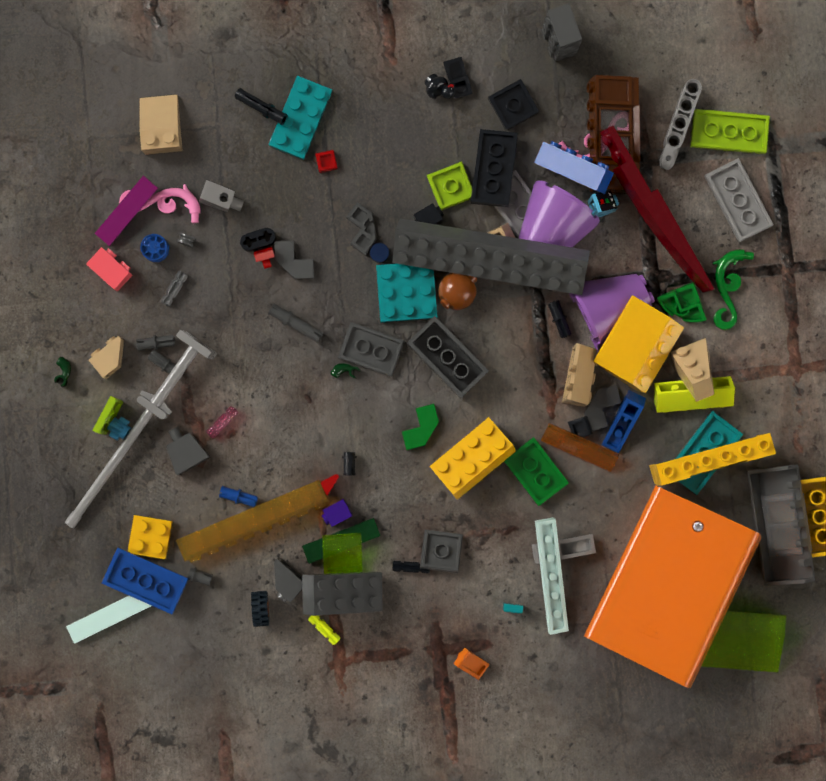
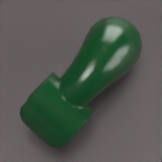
(341, 368)
(66, 369)

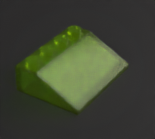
(748, 642)

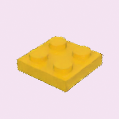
(150, 537)

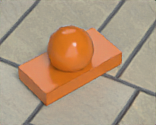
(471, 663)

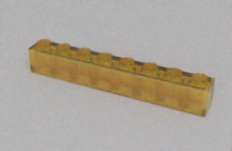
(252, 520)

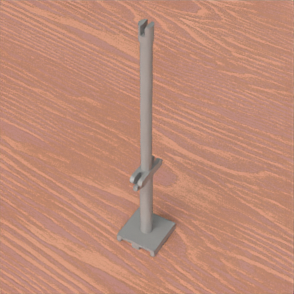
(154, 405)

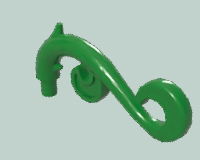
(723, 288)

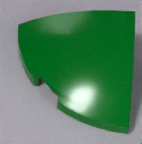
(684, 303)

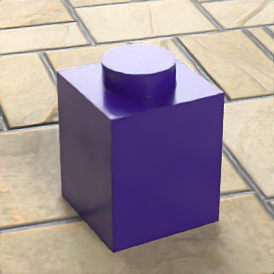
(336, 513)

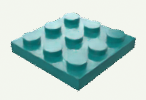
(405, 293)

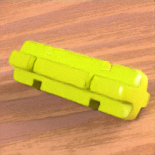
(324, 629)

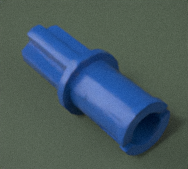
(238, 496)

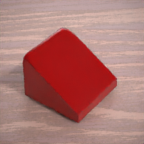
(329, 483)

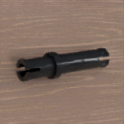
(267, 110)

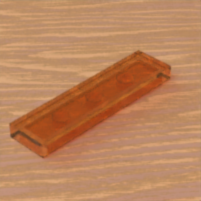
(580, 447)

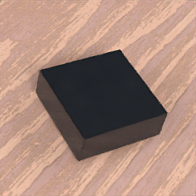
(580, 427)

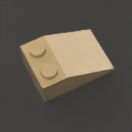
(160, 125)

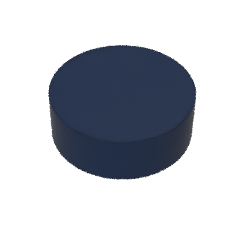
(379, 252)

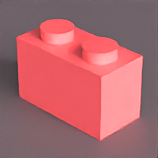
(109, 269)

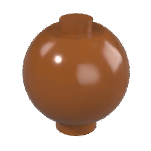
(457, 291)

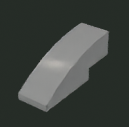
(571, 547)

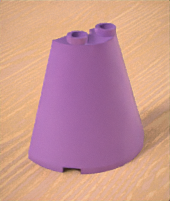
(556, 217)
(606, 299)

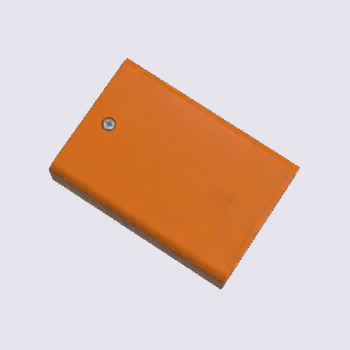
(673, 586)

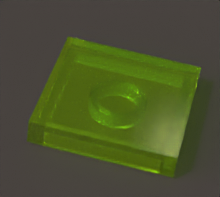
(342, 553)

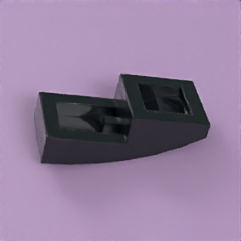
(457, 76)

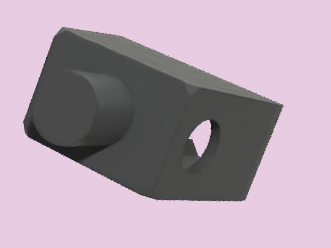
(185, 451)

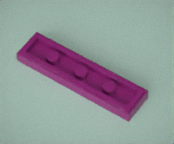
(126, 210)

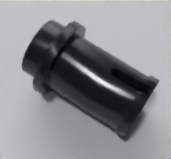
(349, 463)

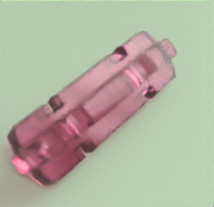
(222, 422)

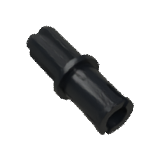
(559, 319)

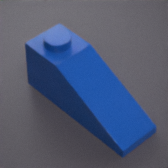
(624, 421)

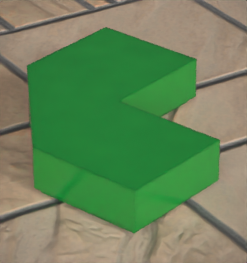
(419, 436)

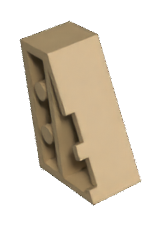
(694, 368)

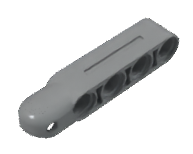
(671, 152)

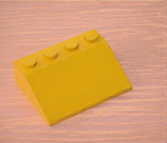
(638, 344)

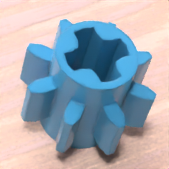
(119, 428)

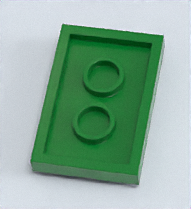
(536, 471)

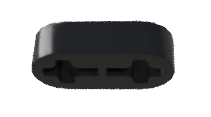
(259, 243)

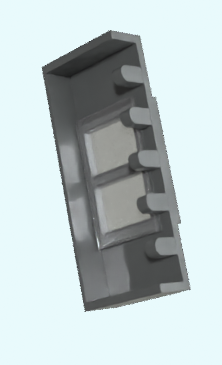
(783, 525)

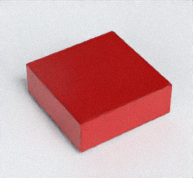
(326, 161)

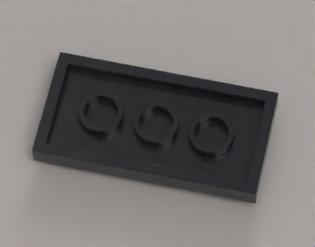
(494, 168)

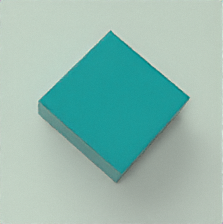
(514, 608)

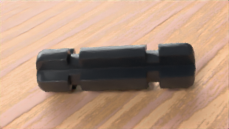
(408, 567)

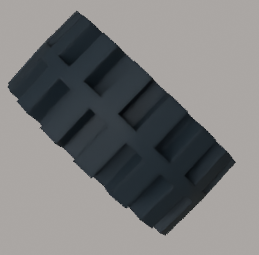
(260, 608)

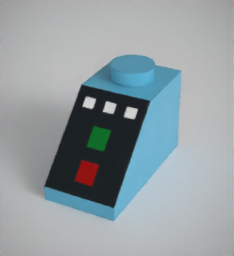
(603, 204)

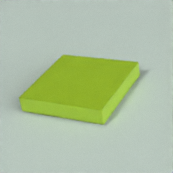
(450, 186)
(108, 414)

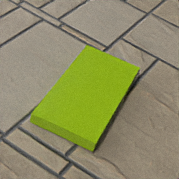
(730, 131)

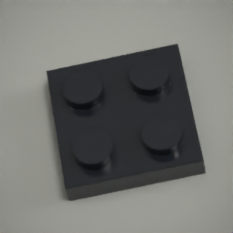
(513, 105)

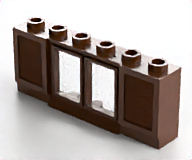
(615, 103)

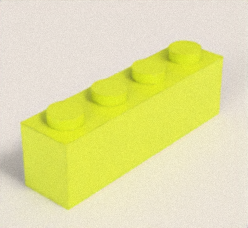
(676, 397)

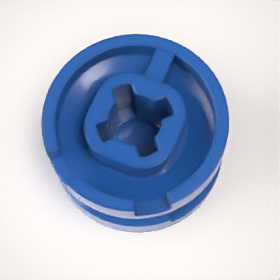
(154, 248)

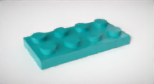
(304, 111)
(711, 434)

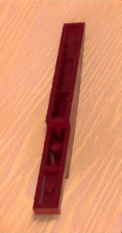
(654, 210)

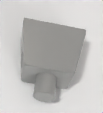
(211, 194)

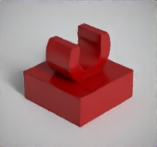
(264, 255)

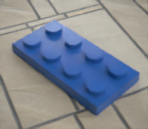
(145, 580)

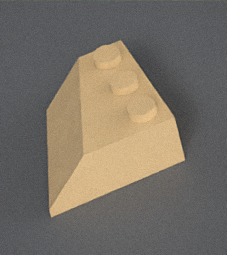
(580, 376)

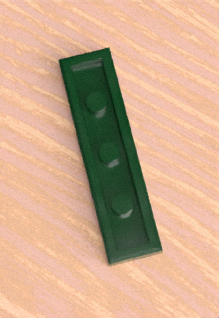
(368, 530)

